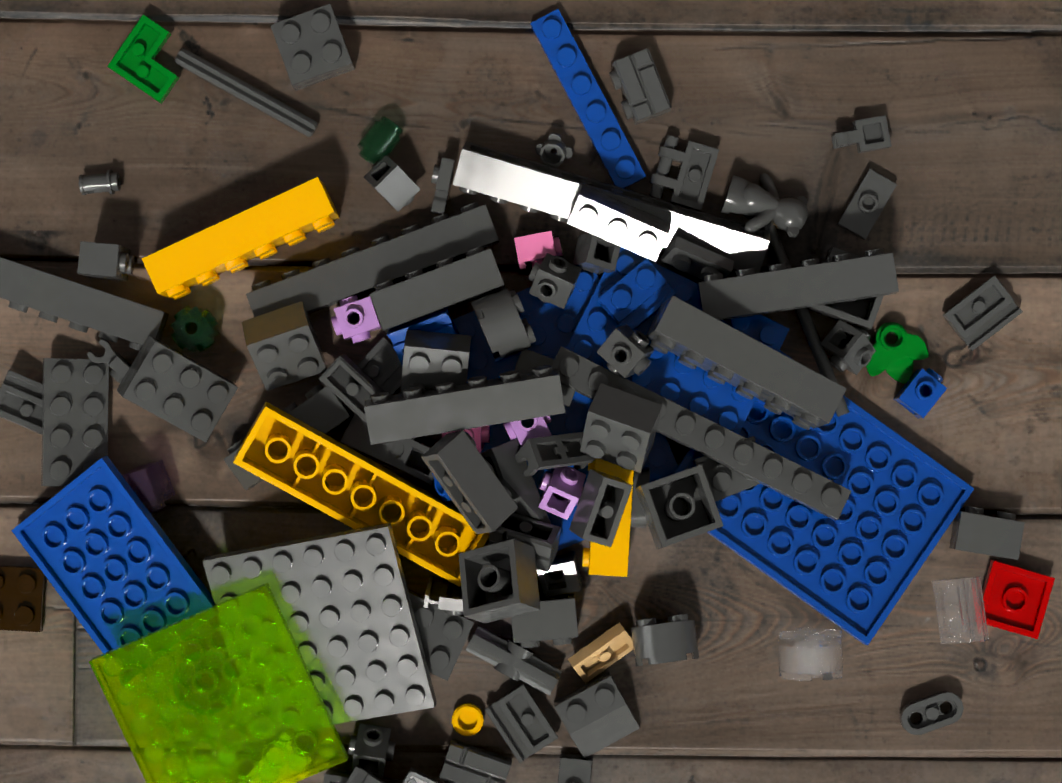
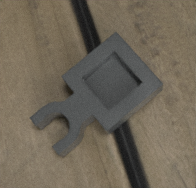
(442, 177)

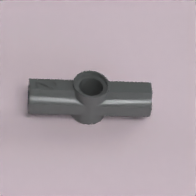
(513, 660)

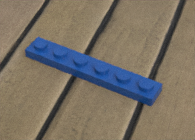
(587, 99)

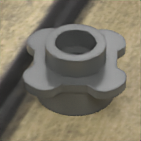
(547, 156)

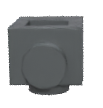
(565, 583)

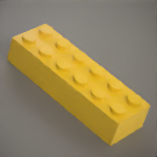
(240, 239)

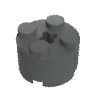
(502, 324)
(664, 641)

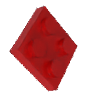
(1016, 598)

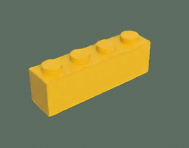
(613, 559)

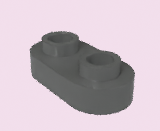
(930, 713)

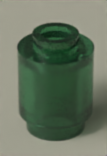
(379, 140)

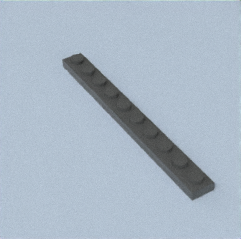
(712, 439)

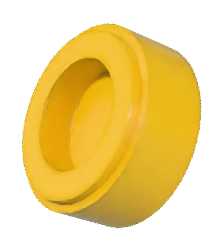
(467, 719)

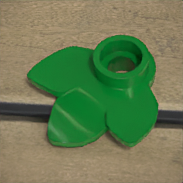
(896, 357)

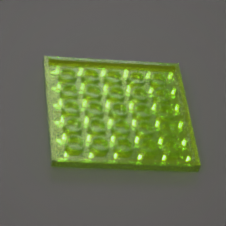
(221, 698)

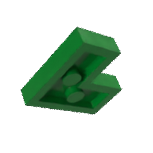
(136, 60)

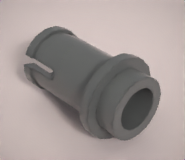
(100, 183)

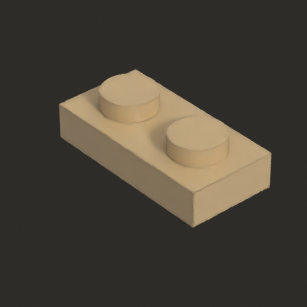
(601, 652)

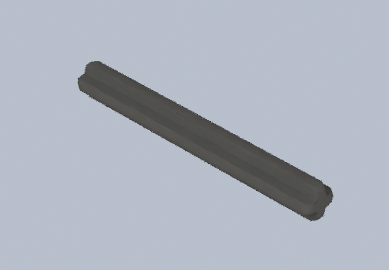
(246, 92)

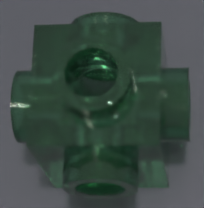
(205, 333)

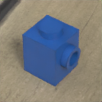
(921, 392)

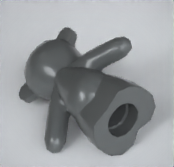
(765, 205)

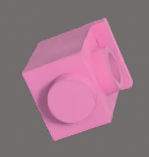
(535, 247)

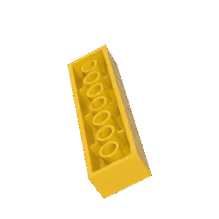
(356, 490)

